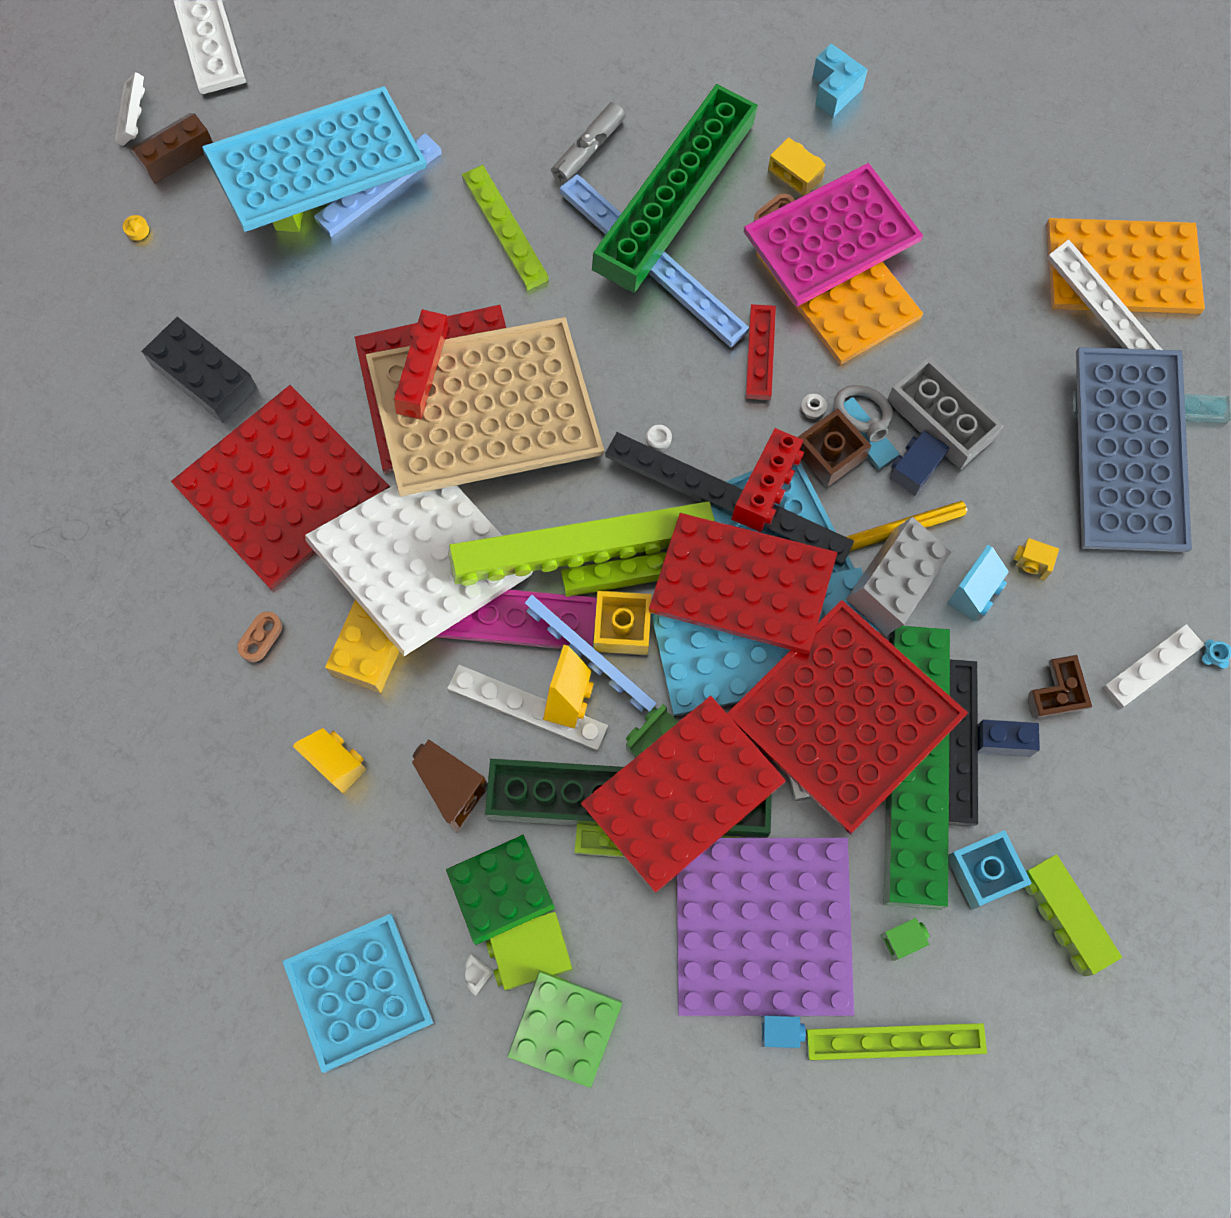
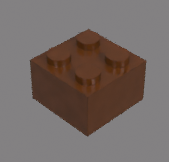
(833, 447)

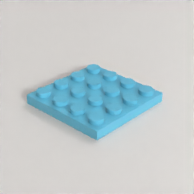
(357, 993)

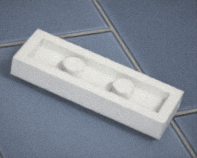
(129, 109)

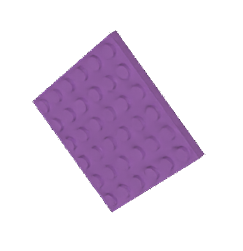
(766, 929)

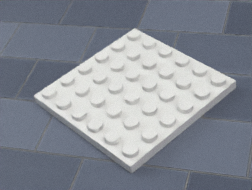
(398, 562)

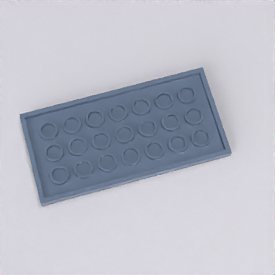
(1132, 450)

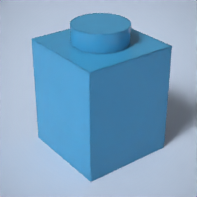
(782, 1032)

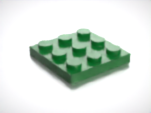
(499, 889)

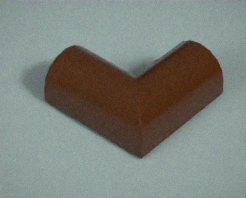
(1067, 695)

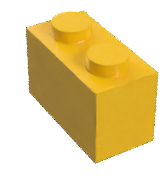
(796, 166)

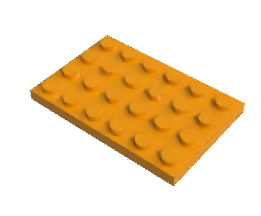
(1143, 262)
(858, 312)

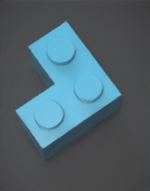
(839, 79)

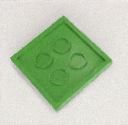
(564, 1029)

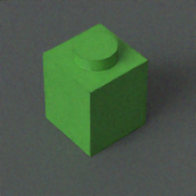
(905, 939)

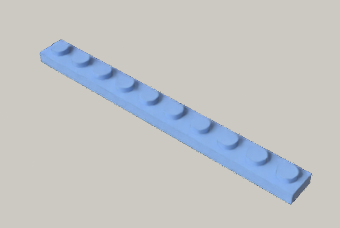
(665, 271)

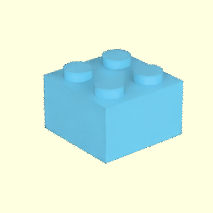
(988, 869)

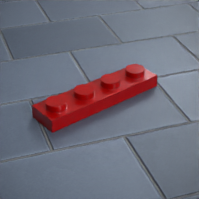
(760, 352)

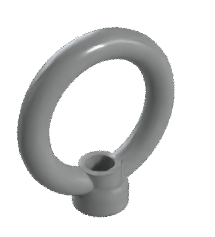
(874, 428)

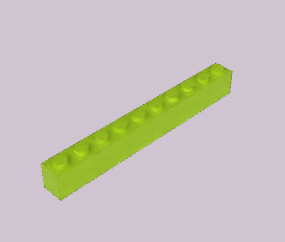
(567, 544)

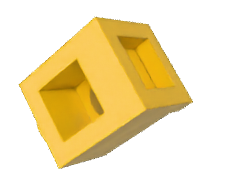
(1036, 557)

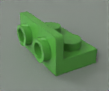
(657, 724)

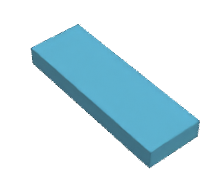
(881, 452)

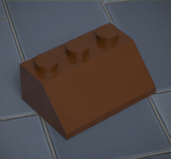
(172, 147)

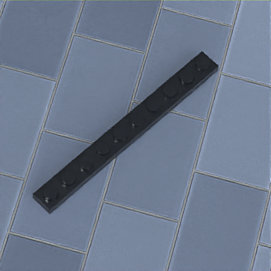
(720, 494)

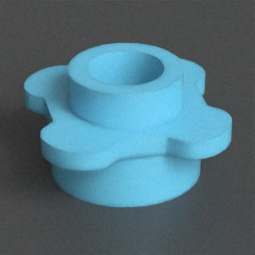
(1221, 648)

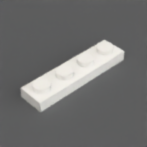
(1153, 666)

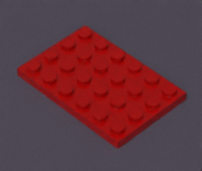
(743, 583)
(683, 793)

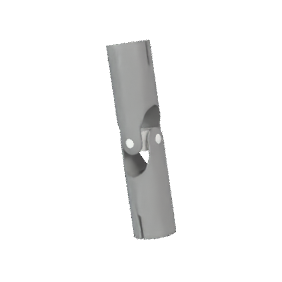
(590, 140)

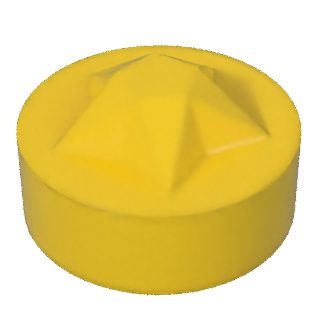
(135, 227)

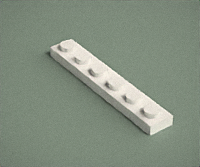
(1100, 298)
(523, 707)

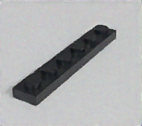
(964, 745)

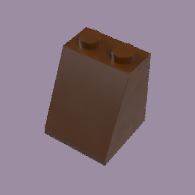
(450, 783)

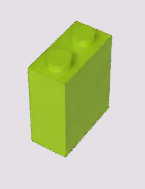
(527, 950)

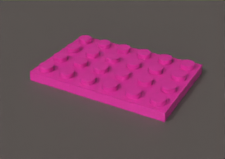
(832, 234)

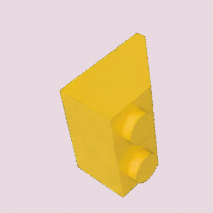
(568, 690)
(331, 758)

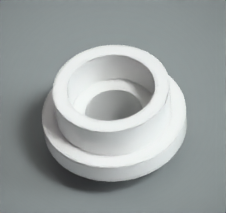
(813, 412)

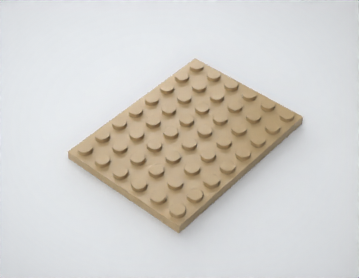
(493, 409)

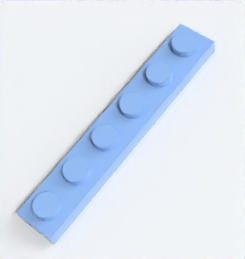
(348, 208)
(598, 662)

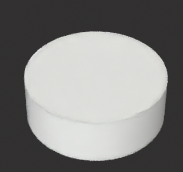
(659, 437)

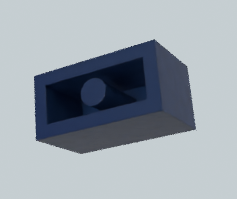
(919, 462)
(1008, 738)

